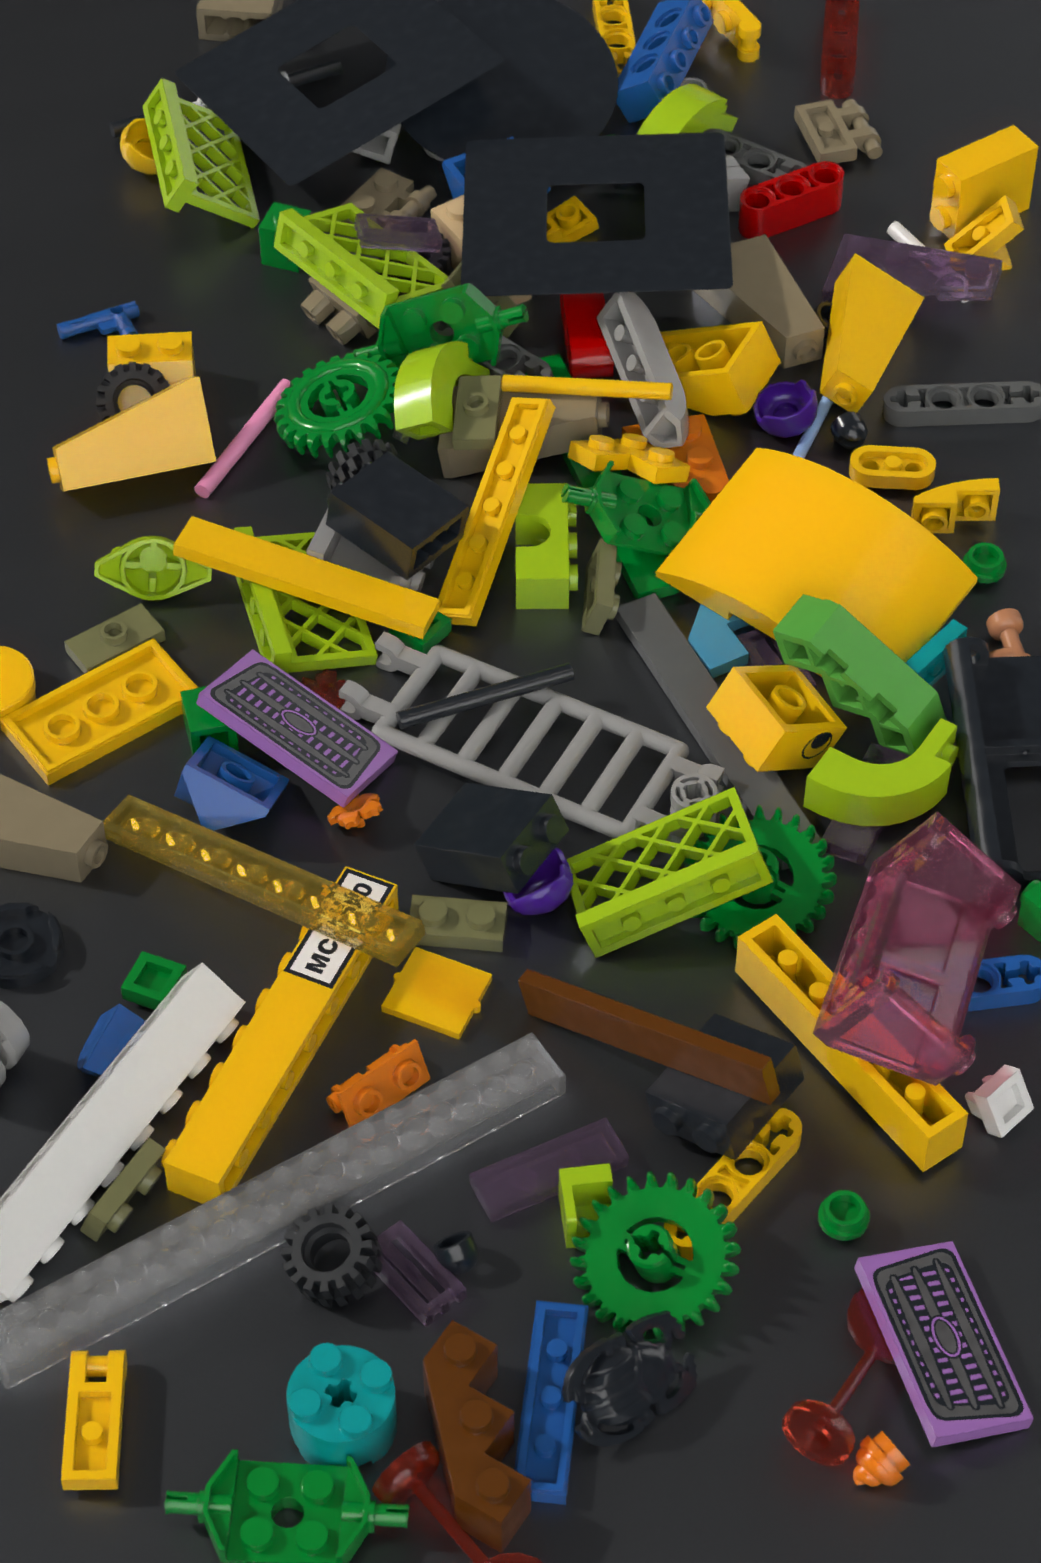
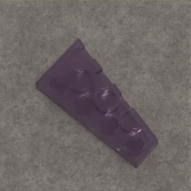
(922, 269)

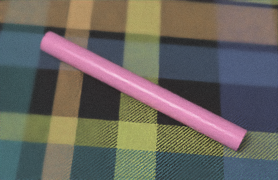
(241, 442)

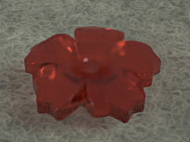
(326, 687)

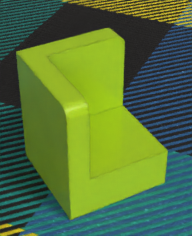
(576, 1191)

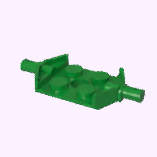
(474, 319)
(619, 500)
(248, 1494)

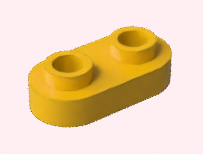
(892, 467)

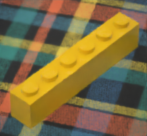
(793, 985)

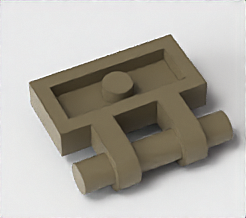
(828, 134)
(389, 192)

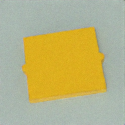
(437, 993)

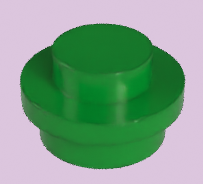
(986, 562)
(843, 1215)

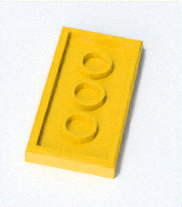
(98, 711)

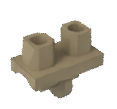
(346, 322)

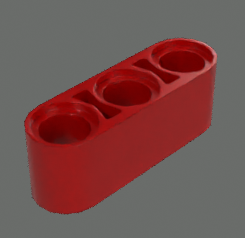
(791, 200)
(583, 337)

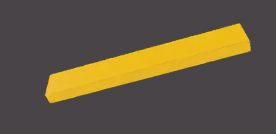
(494, 509)
(306, 577)

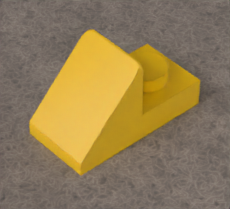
(989, 233)

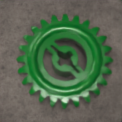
(301, 427)
(795, 902)
(613, 1235)

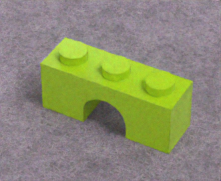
(544, 569)

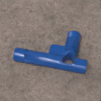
(106, 321)

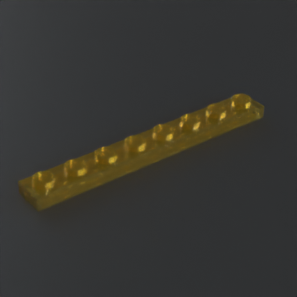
(264, 880)

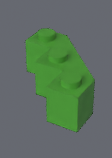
(859, 672)

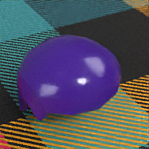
(786, 408)
(546, 887)

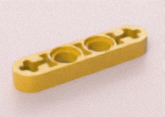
(615, 33)
(741, 1187)

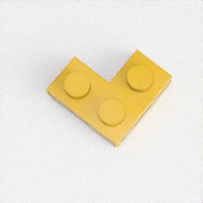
(630, 454)

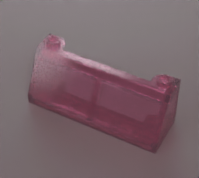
(917, 954)

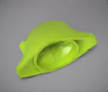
(150, 569)

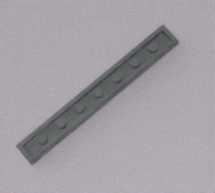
(690, 691)

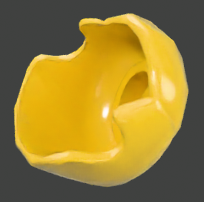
(136, 147)

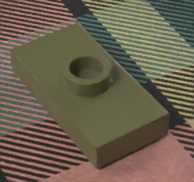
(477, 412)
(113, 638)

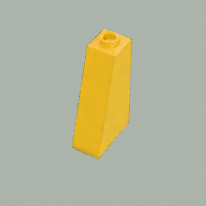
(864, 331)
(145, 439)

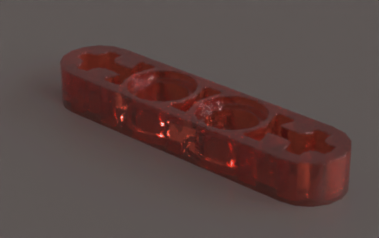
(839, 44)

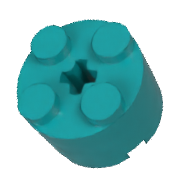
(342, 1406)

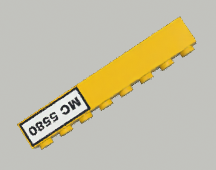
(268, 1057)

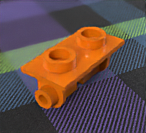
(384, 1084)

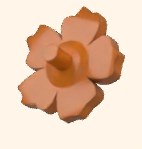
(355, 812)

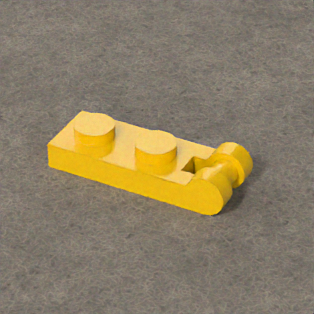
(738, 26)
(94, 1421)

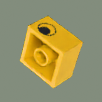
(775, 717)

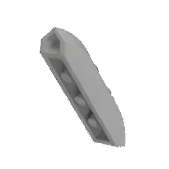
(643, 356)

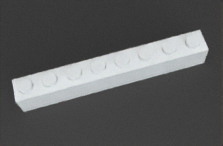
(109, 1122)

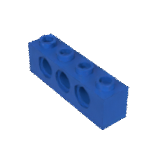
(662, 56)

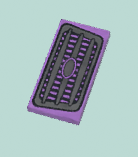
(297, 727)
(943, 1344)

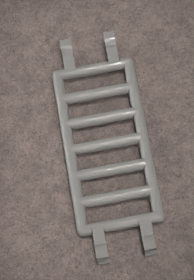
(422, 668)

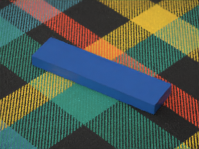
(547, 1420)

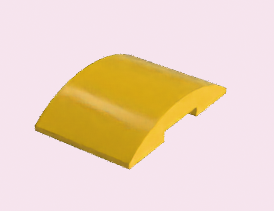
(809, 531)

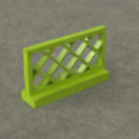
(176, 157)
(350, 275)
(275, 632)
(675, 892)

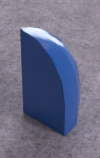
(108, 1039)

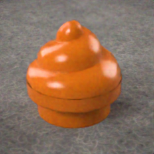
(879, 1462)

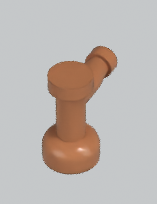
(1005, 627)

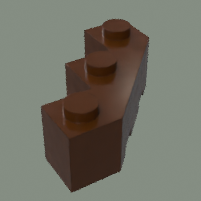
(474, 1437)

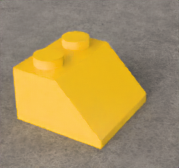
(168, 352)

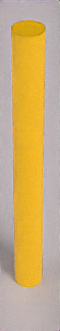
(587, 387)

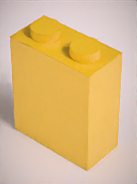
(979, 176)

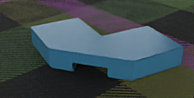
(716, 643)

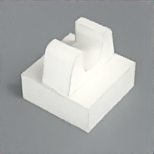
(1001, 1101)

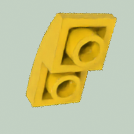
(570, 221)
(956, 501)

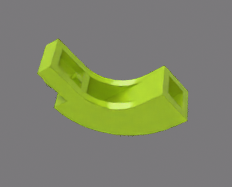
(689, 111)
(426, 388)
(883, 793)

